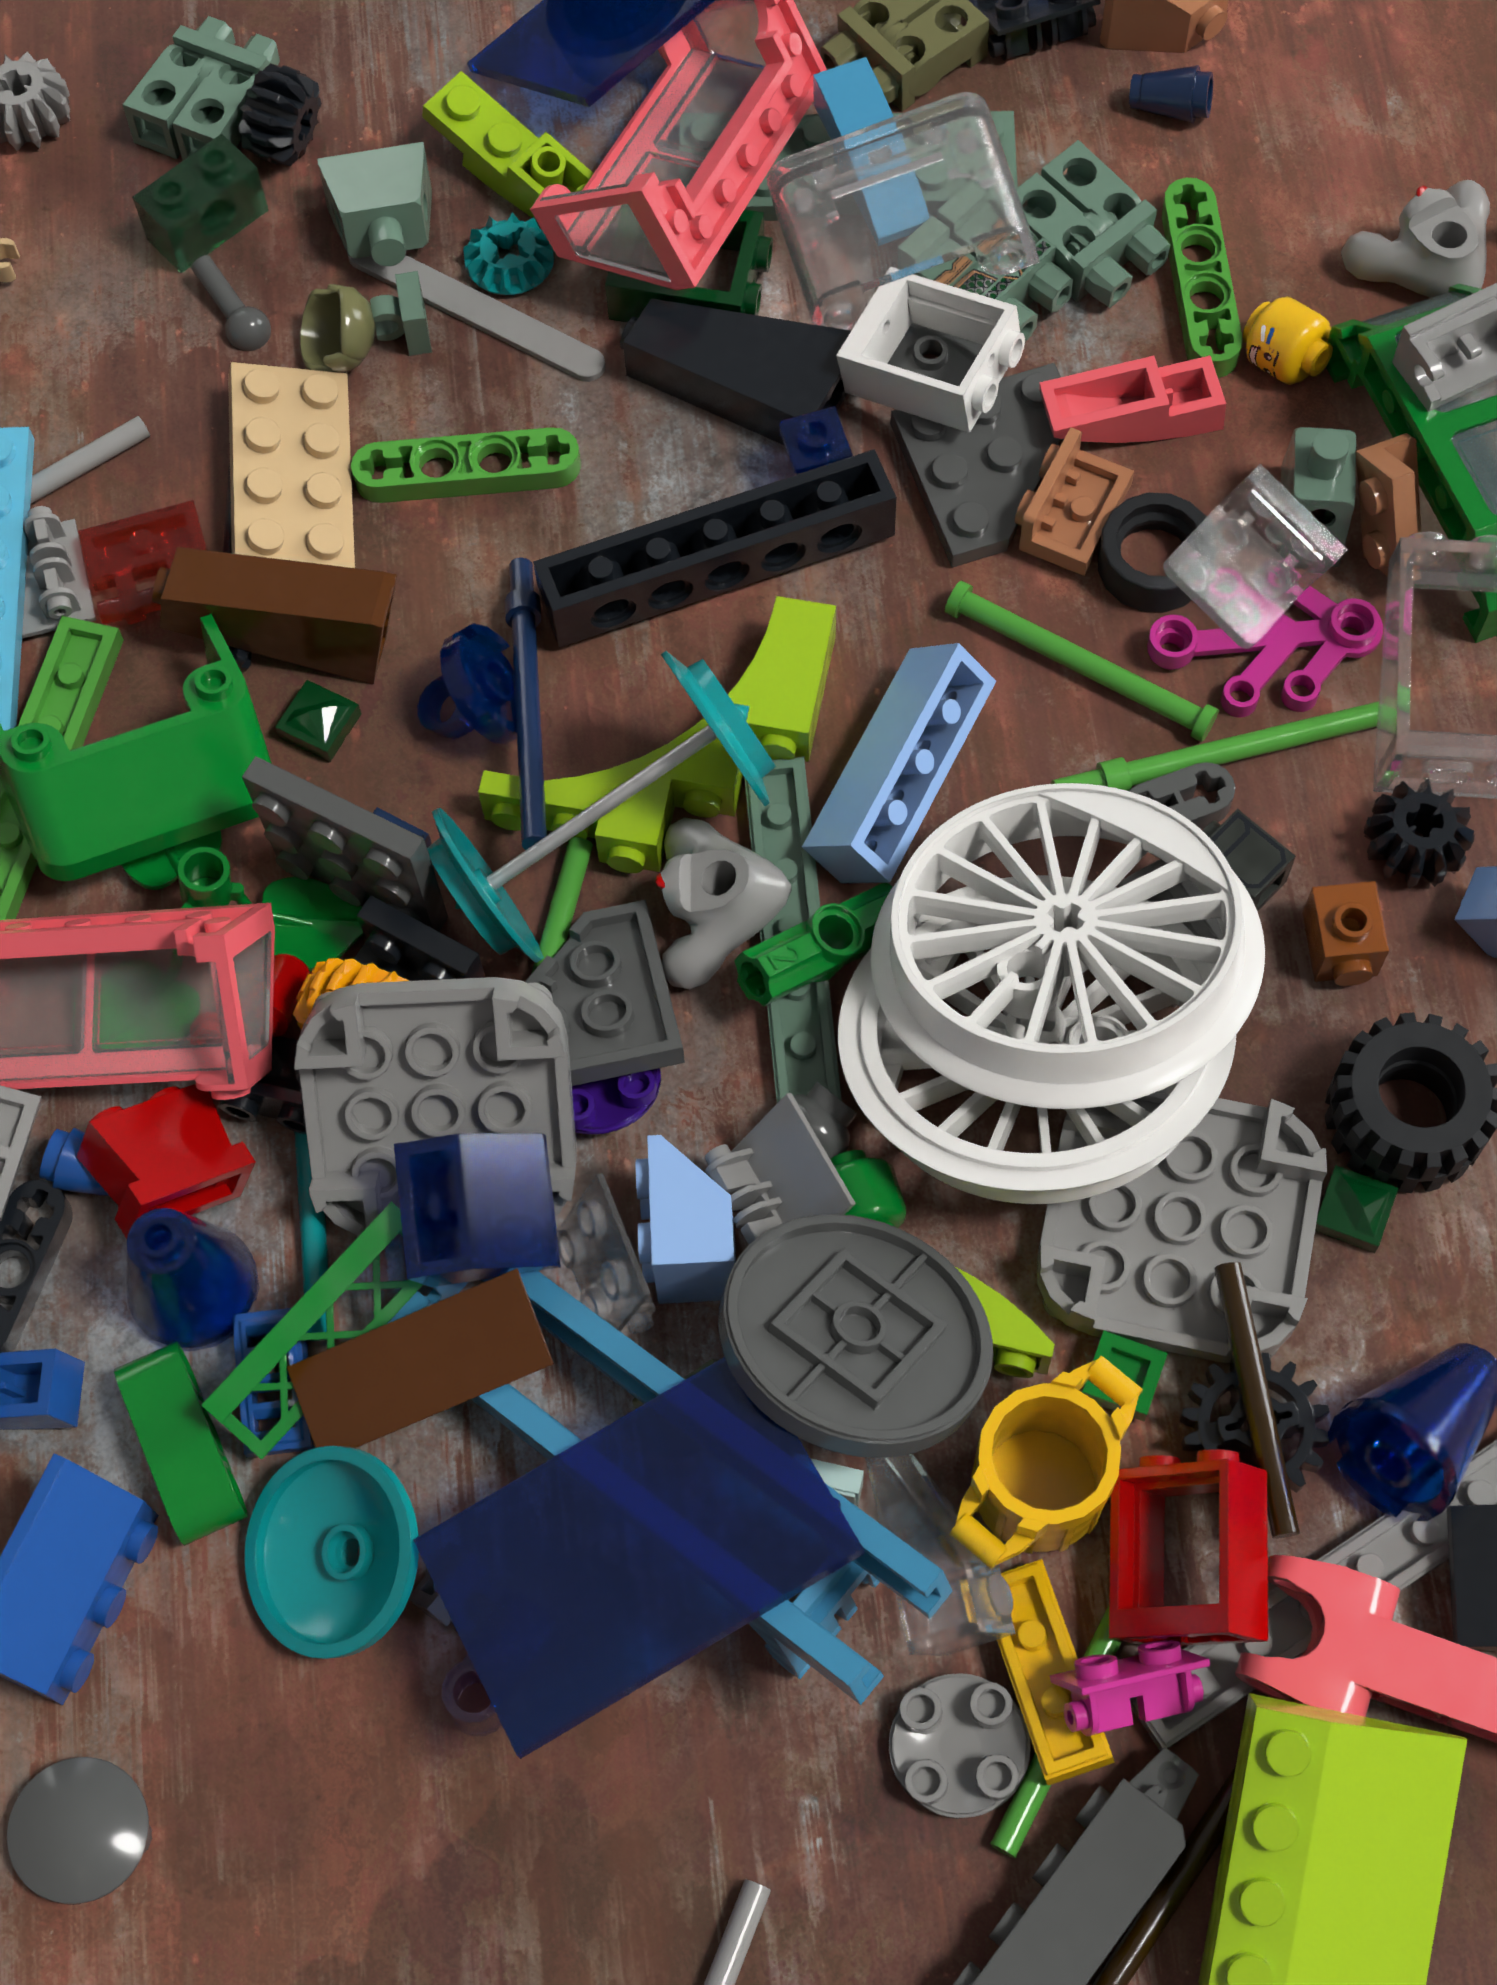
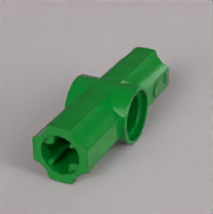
(802, 956)

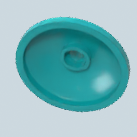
(306, 1547)

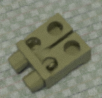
(909, 42)

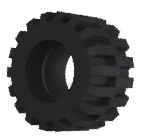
(1424, 1055)

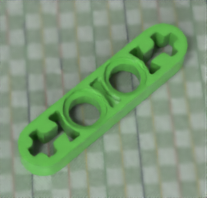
(1203, 276)
(466, 454)

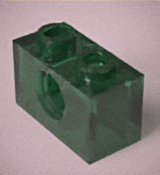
(201, 203)

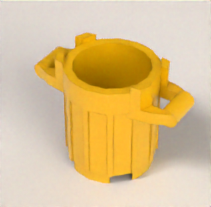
(1046, 1465)

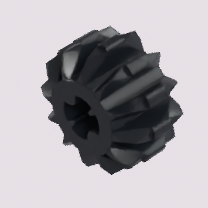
(280, 114)
(1442, 827)

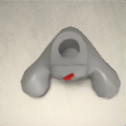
(1436, 245)
(720, 893)

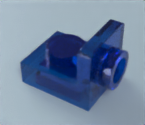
(814, 440)

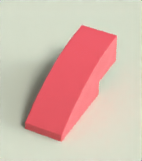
(1136, 401)

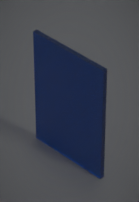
(633, 1554)

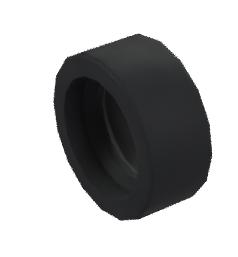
(1136, 514)

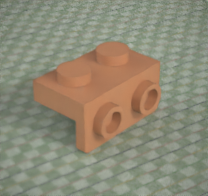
(1388, 497)
(1071, 505)

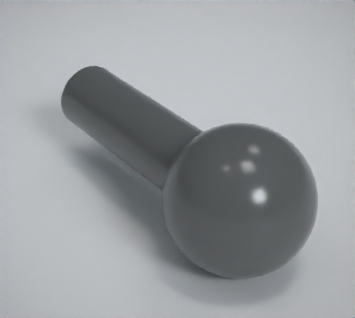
(245, 325)

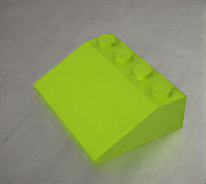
(1331, 1849)

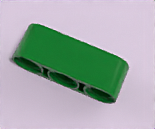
(180, 1443)

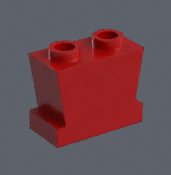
(165, 1155)

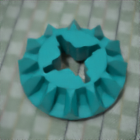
(512, 273)

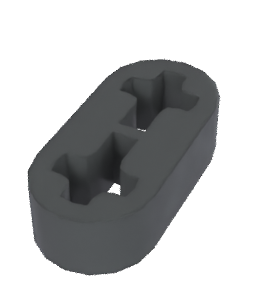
(1179, 787)

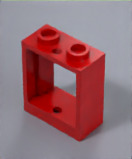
(1137, 1551)

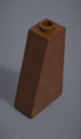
(281, 608)

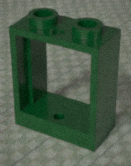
(629, 296)

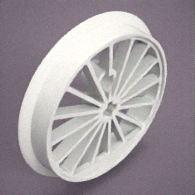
(1063, 938)
(876, 1058)

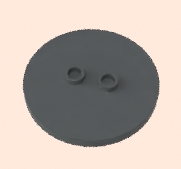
(855, 1335)

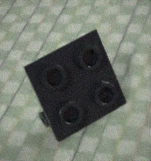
(1024, 21)

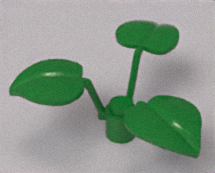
(305, 912)

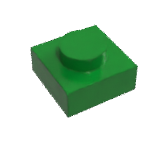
(1137, 1362)

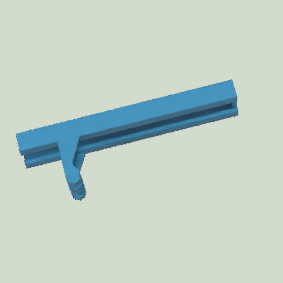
(796, 1632)

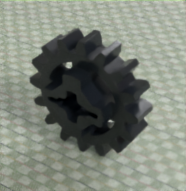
(1291, 1418)

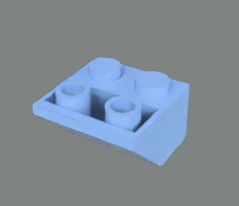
(690, 1228)

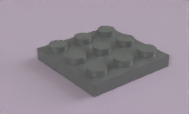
(344, 845)

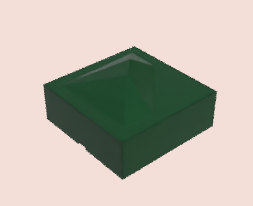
(318, 720)
(1355, 1209)

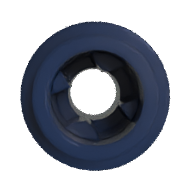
(1173, 93)

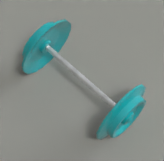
(480, 890)

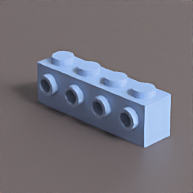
(899, 764)

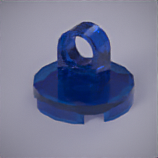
(479, 684)

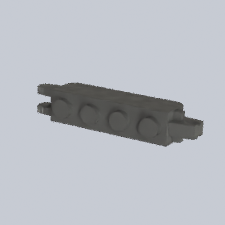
(1096, 1885)

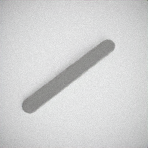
(494, 318)

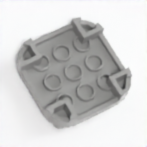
(426, 1064)
(1148, 1250)

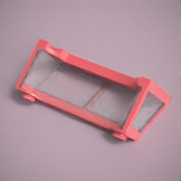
(692, 148)
(139, 998)

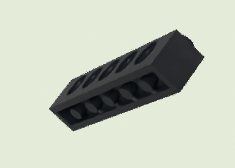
(716, 548)

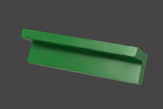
(300, 1319)

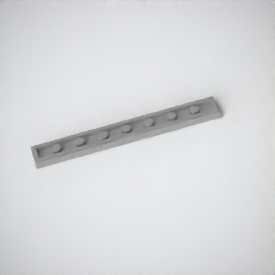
(1387, 1549)

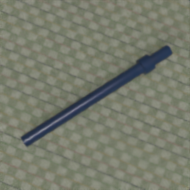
(523, 616)

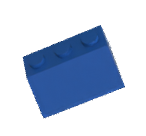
(67, 1576)

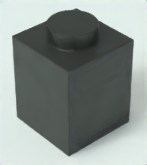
(1252, 855)

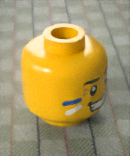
(1287, 340)

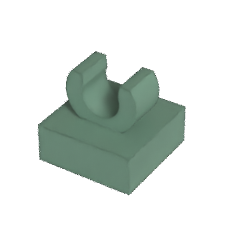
(403, 314)

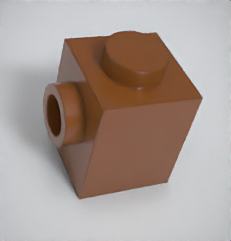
(1345, 932)

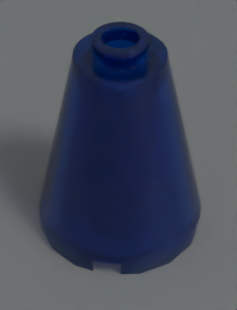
(187, 1279)
(1418, 1432)

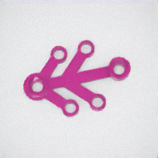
(1276, 648)

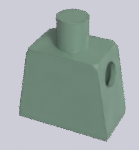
(379, 200)
(1322, 475)

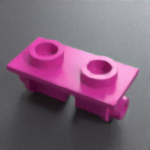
(1104, 1685)

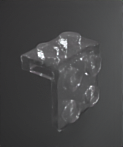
(1252, 557)

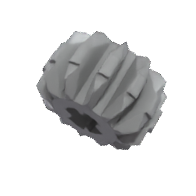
(31, 101)

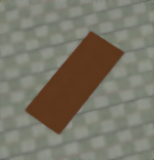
(421, 1364)

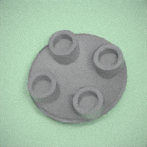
(959, 1745)

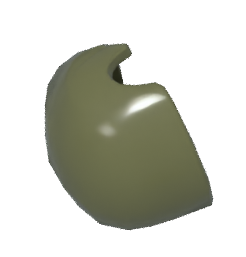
(336, 329)

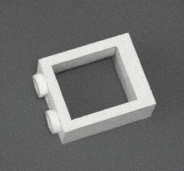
(943, 309)

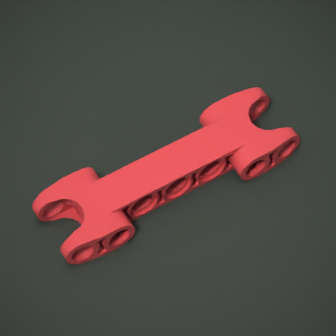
(1366, 1656)

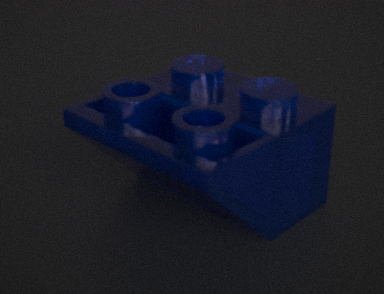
(476, 1206)

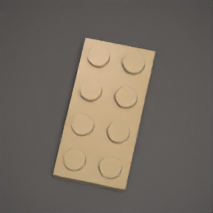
(290, 464)

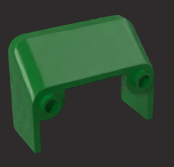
(142, 786)

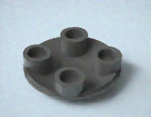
(78, 1830)

